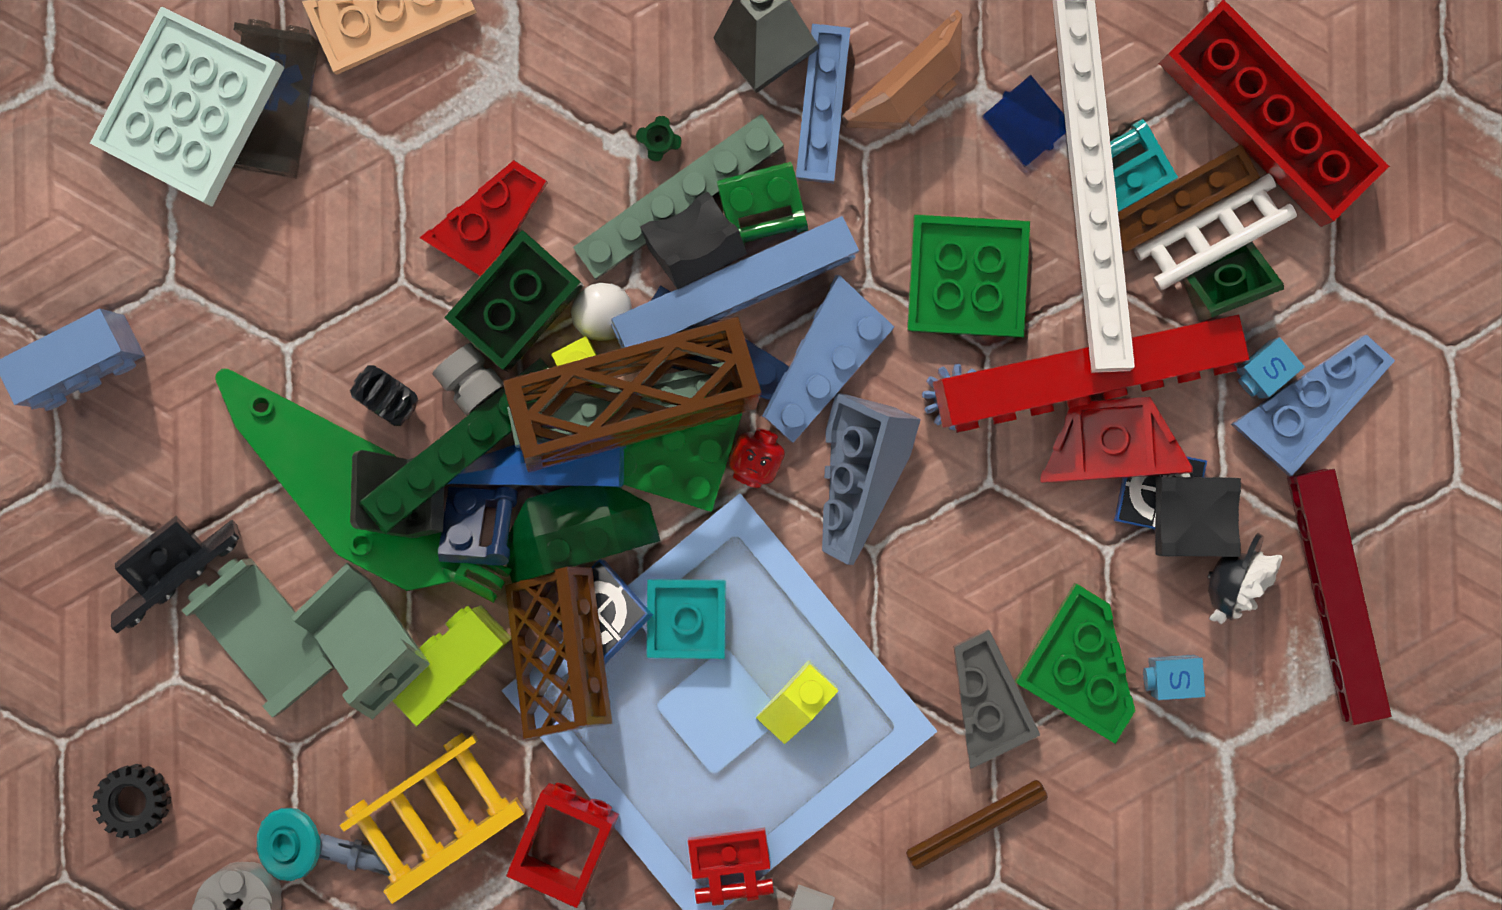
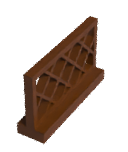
(580, 648)

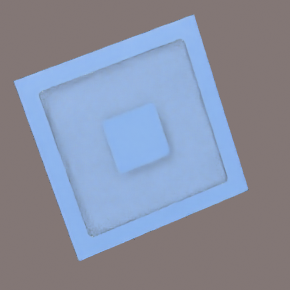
(686, 729)

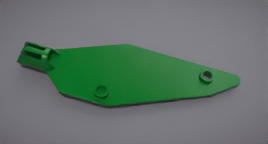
(315, 469)

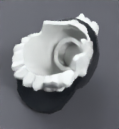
(1241, 579)

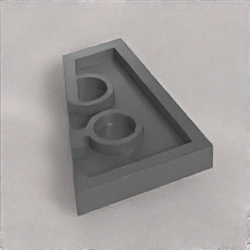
(990, 701)

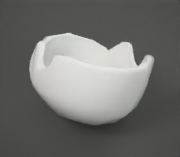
(596, 307)

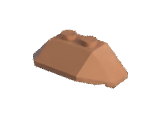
(913, 82)

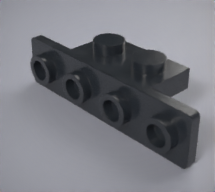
(165, 563)

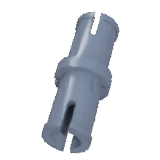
(351, 853)

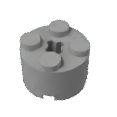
(243, 881)

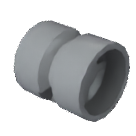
(468, 378)

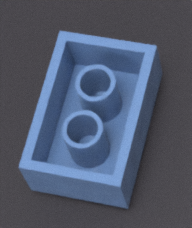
(70, 360)

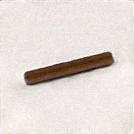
(976, 824)

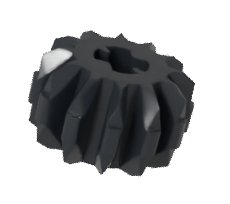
(384, 395)

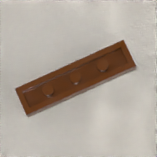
(1185, 197)

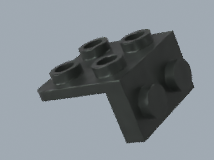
(368, 473)

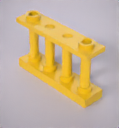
(435, 855)

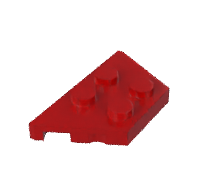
(1115, 442)

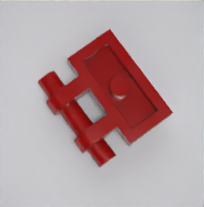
(730, 854)

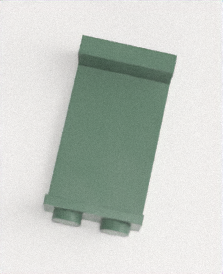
(259, 634)
(362, 640)

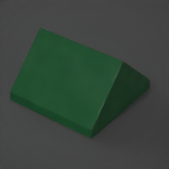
(1231, 282)

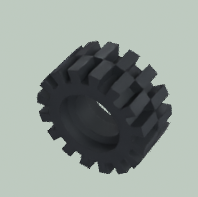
(109, 807)

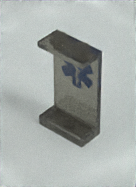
(279, 132)

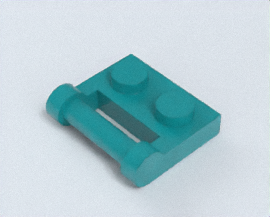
(1143, 173)

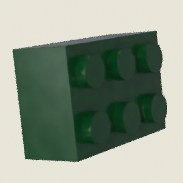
(514, 301)

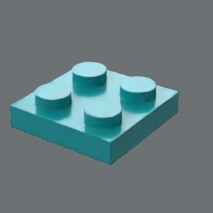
(686, 618)

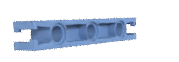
(739, 285)

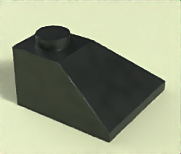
(764, 39)

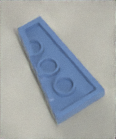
(834, 348)
(1308, 410)

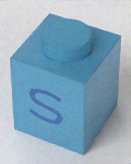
(1268, 369)
(1175, 677)

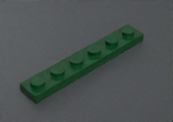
(442, 460)

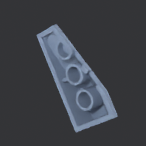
(866, 460)

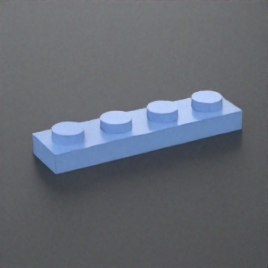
(823, 104)

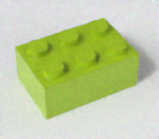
(453, 660)

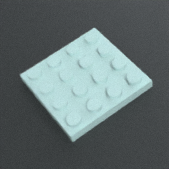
(187, 105)

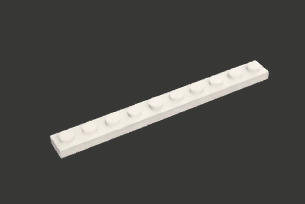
(1093, 186)

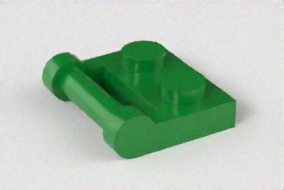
(763, 192)

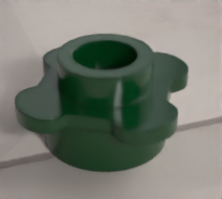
(660, 127)

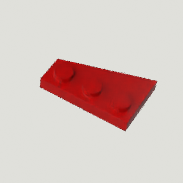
(488, 219)

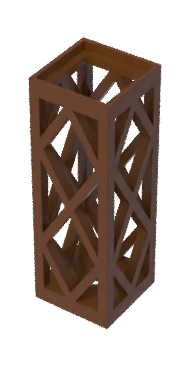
(654, 360)

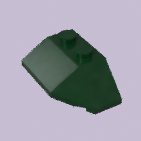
(577, 528)

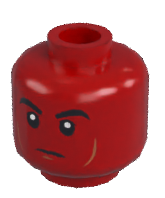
(756, 458)

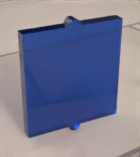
(1027, 121)

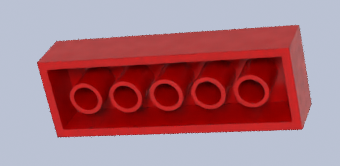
(1273, 114)

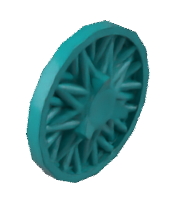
(288, 844)

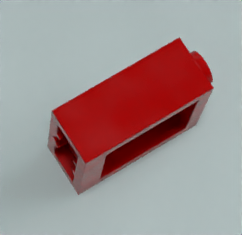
(548, 878)

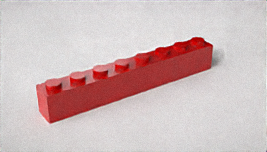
(1068, 375)

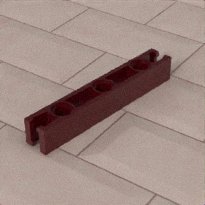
(1339, 596)

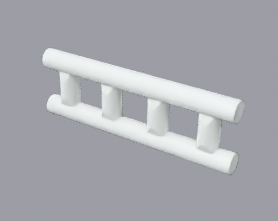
(1223, 210)

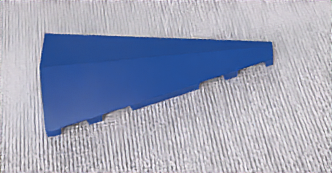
(509, 468)

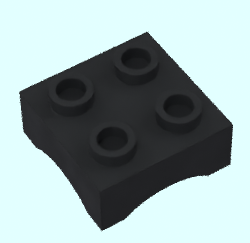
(694, 241)
(1197, 516)

